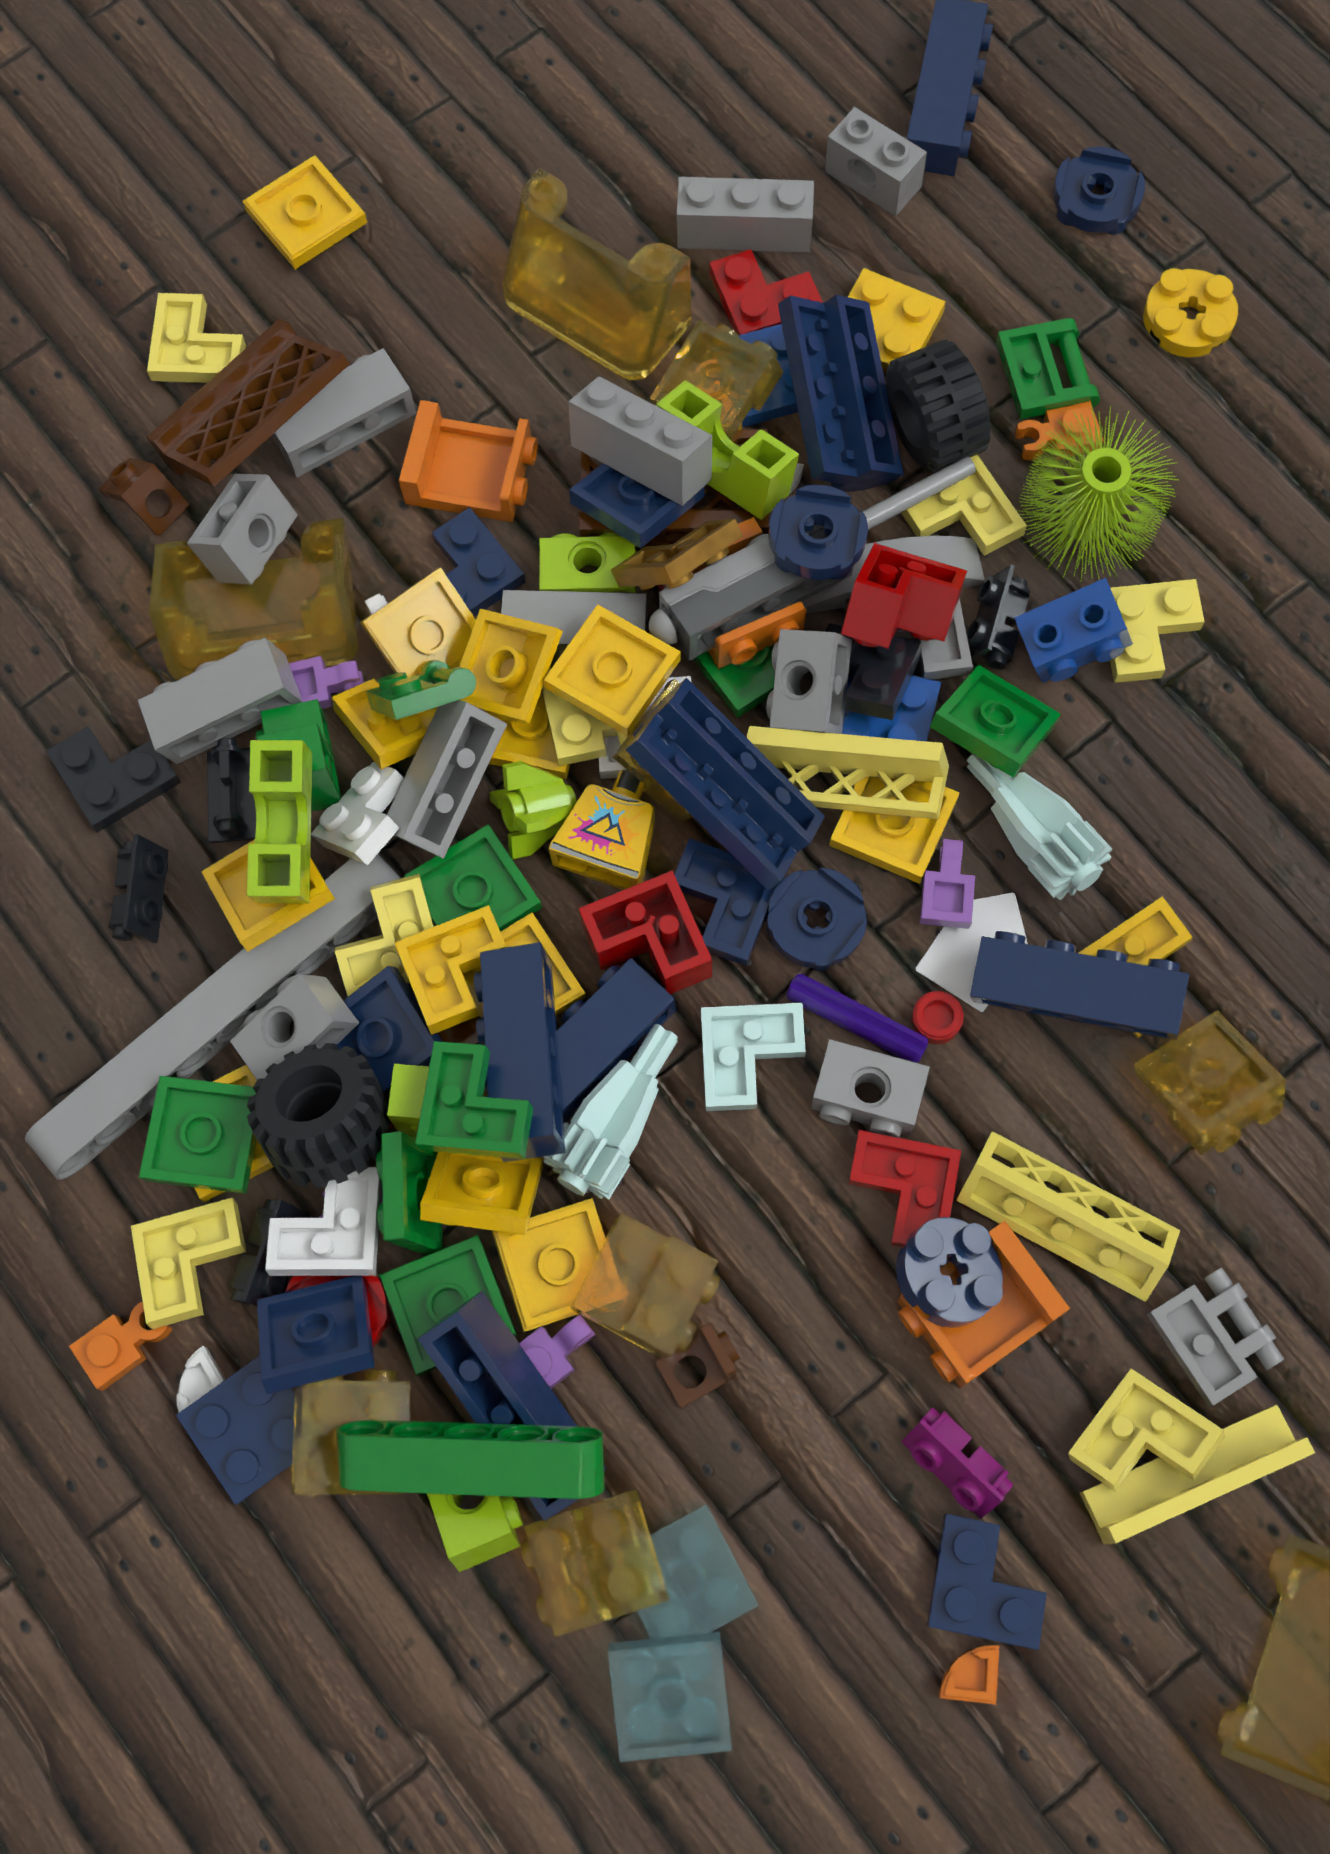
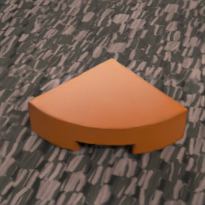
(972, 1676)

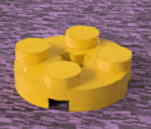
(1194, 289)

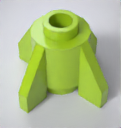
(532, 805)

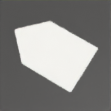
(955, 950)

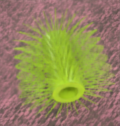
(1096, 495)

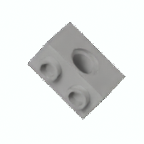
(875, 161)
(242, 529)
(824, 704)
(317, 1015)
(898, 1080)

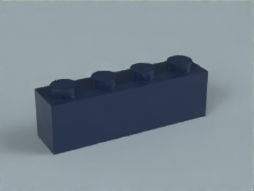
(946, 83)
(1080, 986)
(607, 1029)
(522, 1039)
(494, 1375)

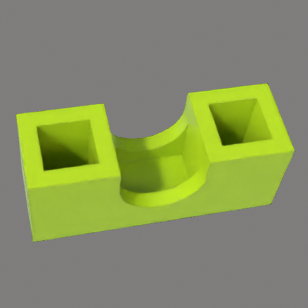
(749, 475)
(282, 796)

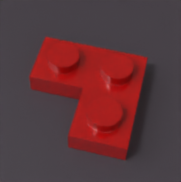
(748, 298)
(915, 1170)

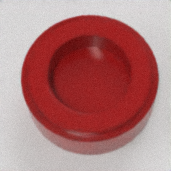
(937, 1017)

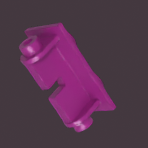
(974, 1481)

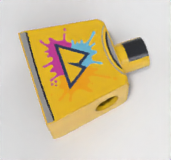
(607, 834)

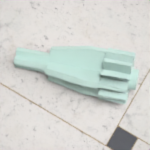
(1044, 830)
(612, 1120)

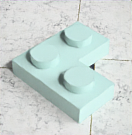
(739, 1036)

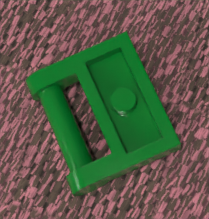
(1033, 371)
(434, 687)

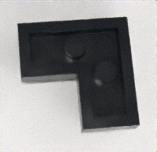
(879, 675)
(110, 789)

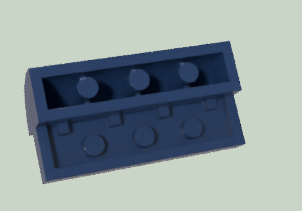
(840, 392)
(725, 783)

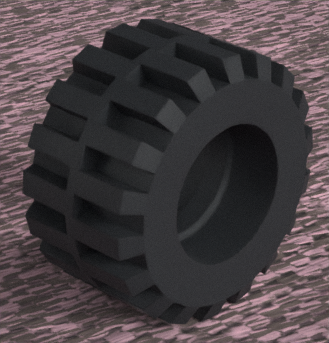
(938, 405)
(306, 1087)

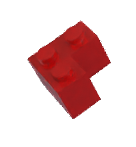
(902, 593)
(649, 920)

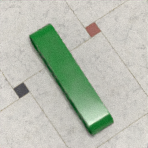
(471, 1459)

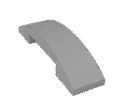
(950, 550)

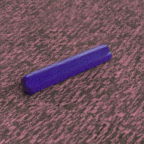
(857, 1018)

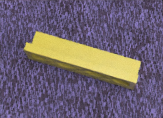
(859, 758)
(1065, 1219)
(1161, 1492)

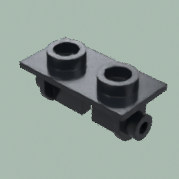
(1000, 601)
(229, 800)
(142, 872)
(251, 1278)

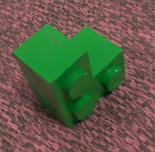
(307, 723)

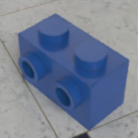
(1074, 631)

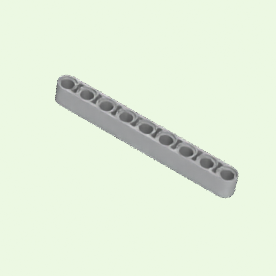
(202, 1024)

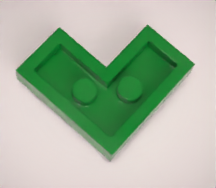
(457, 1114)

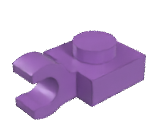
(318, 682)
(947, 893)
(550, 1353)

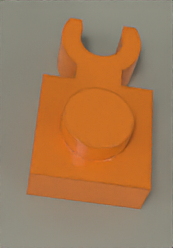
(1037, 430)
(113, 1347)

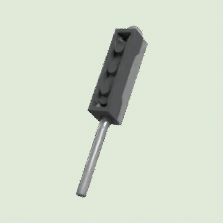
(751, 584)

